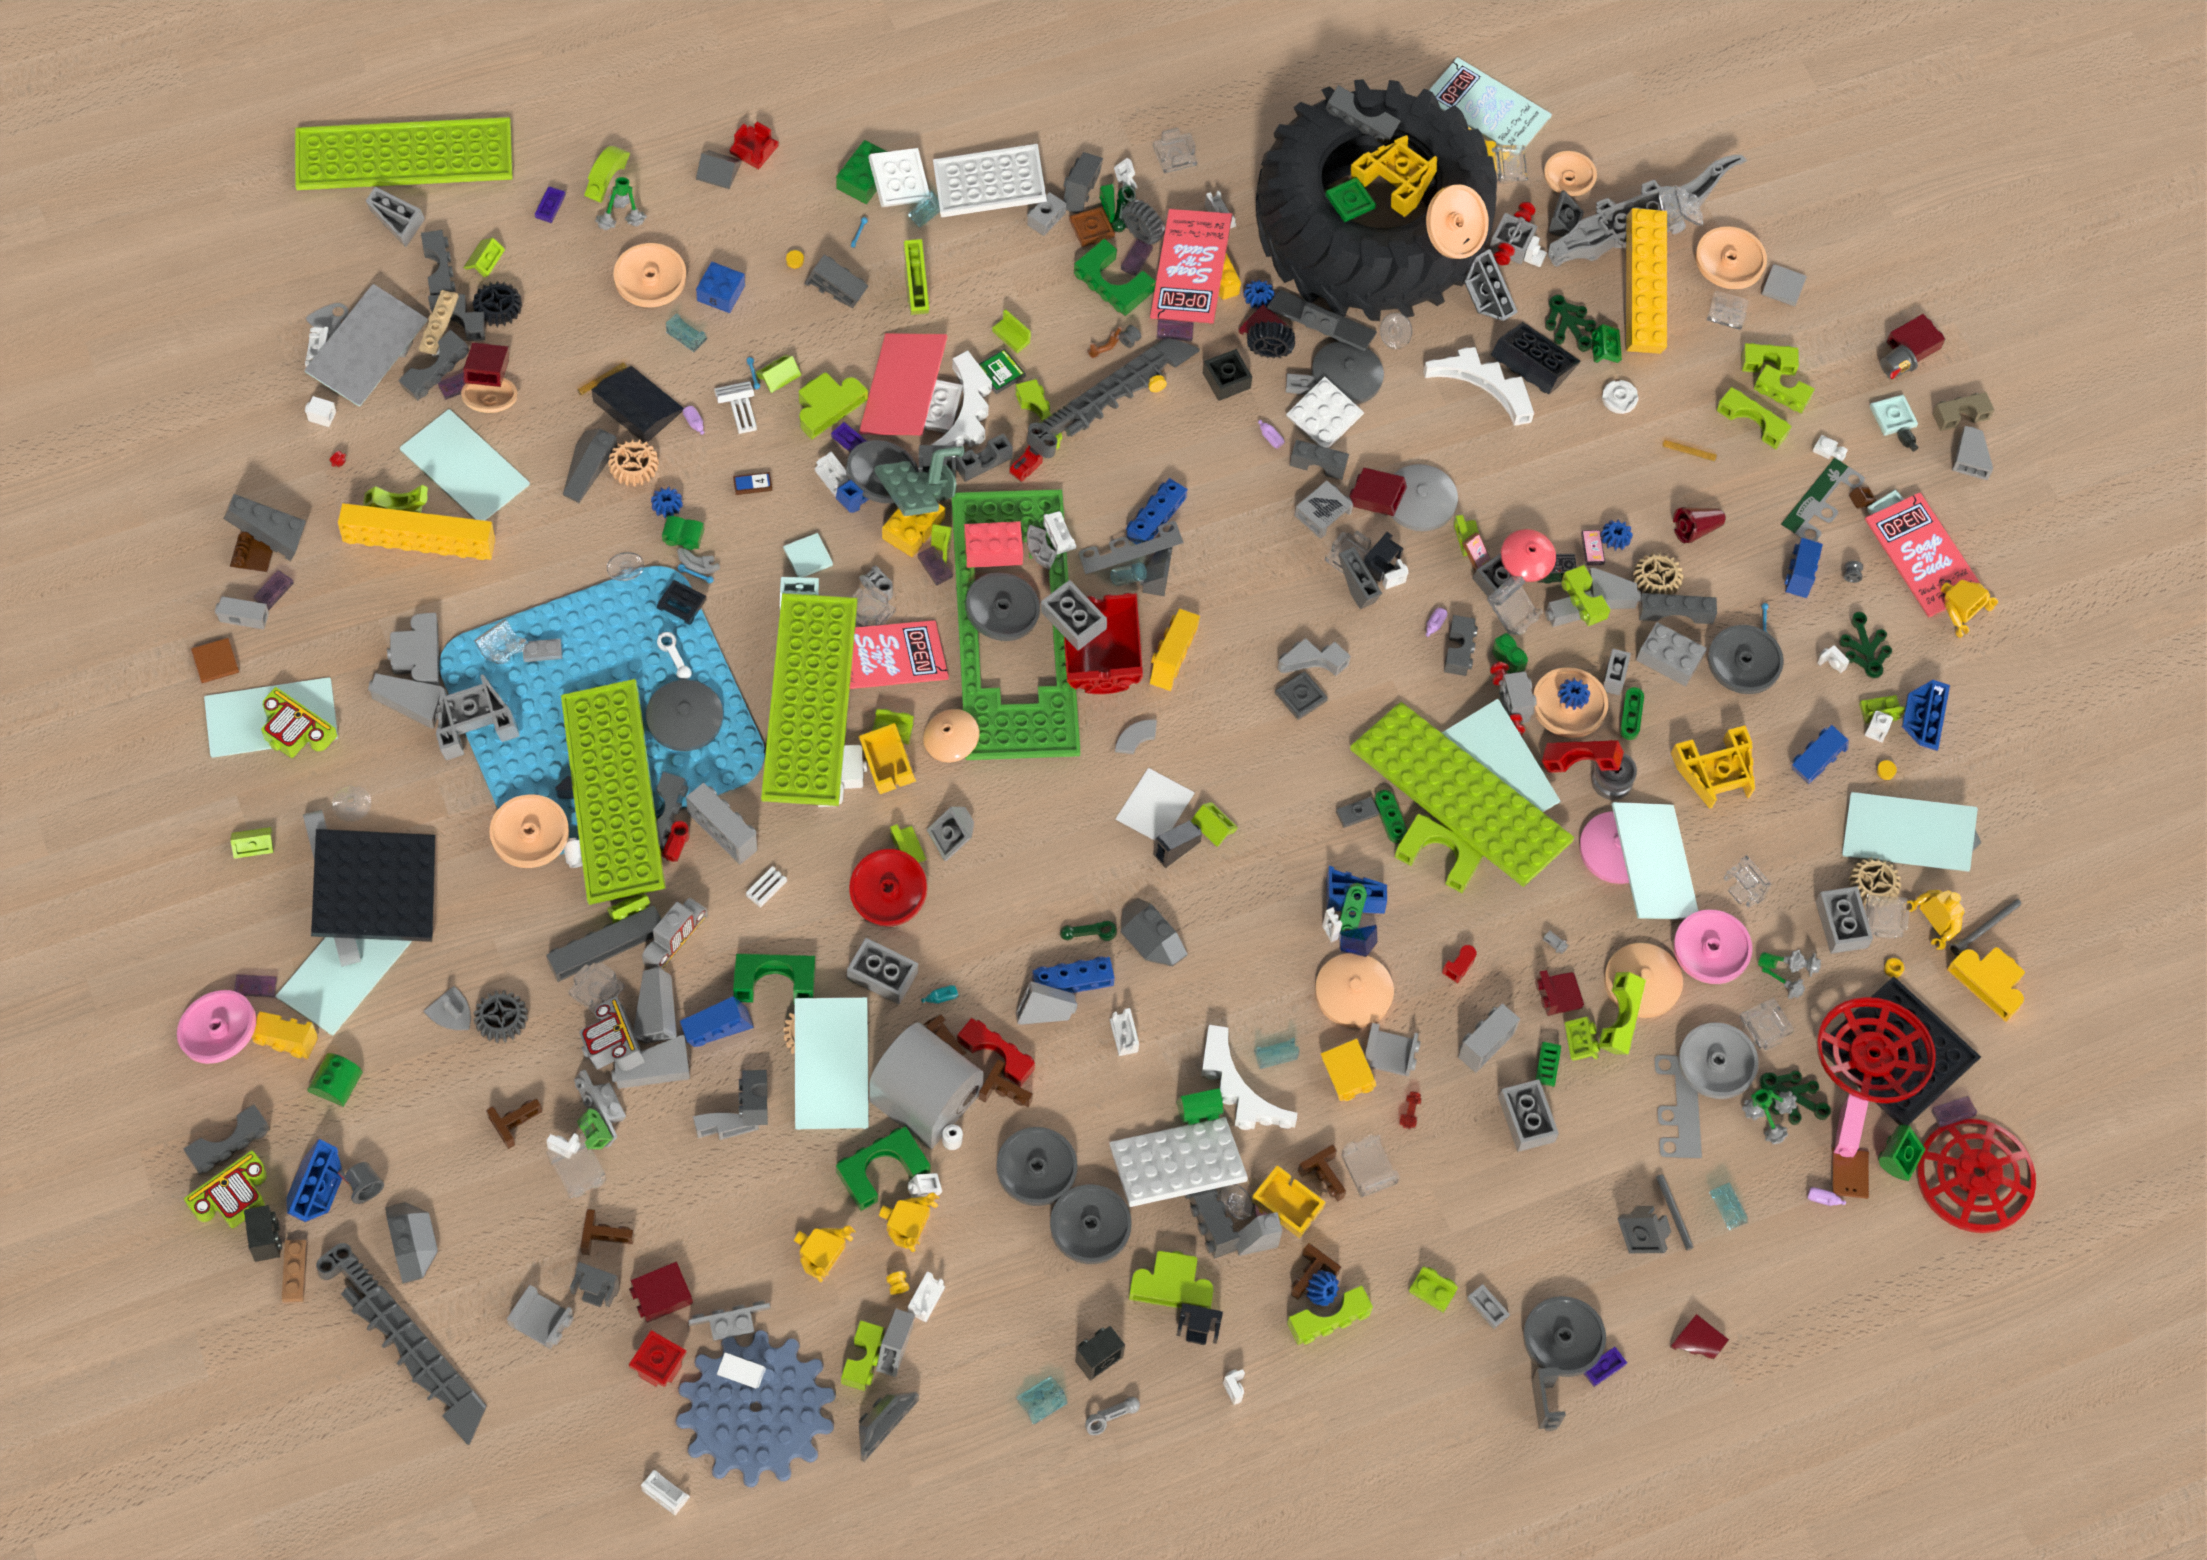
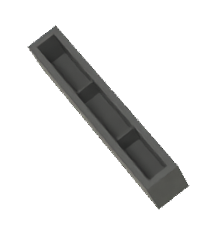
(604, 943)

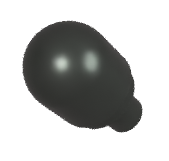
(1907, 439)

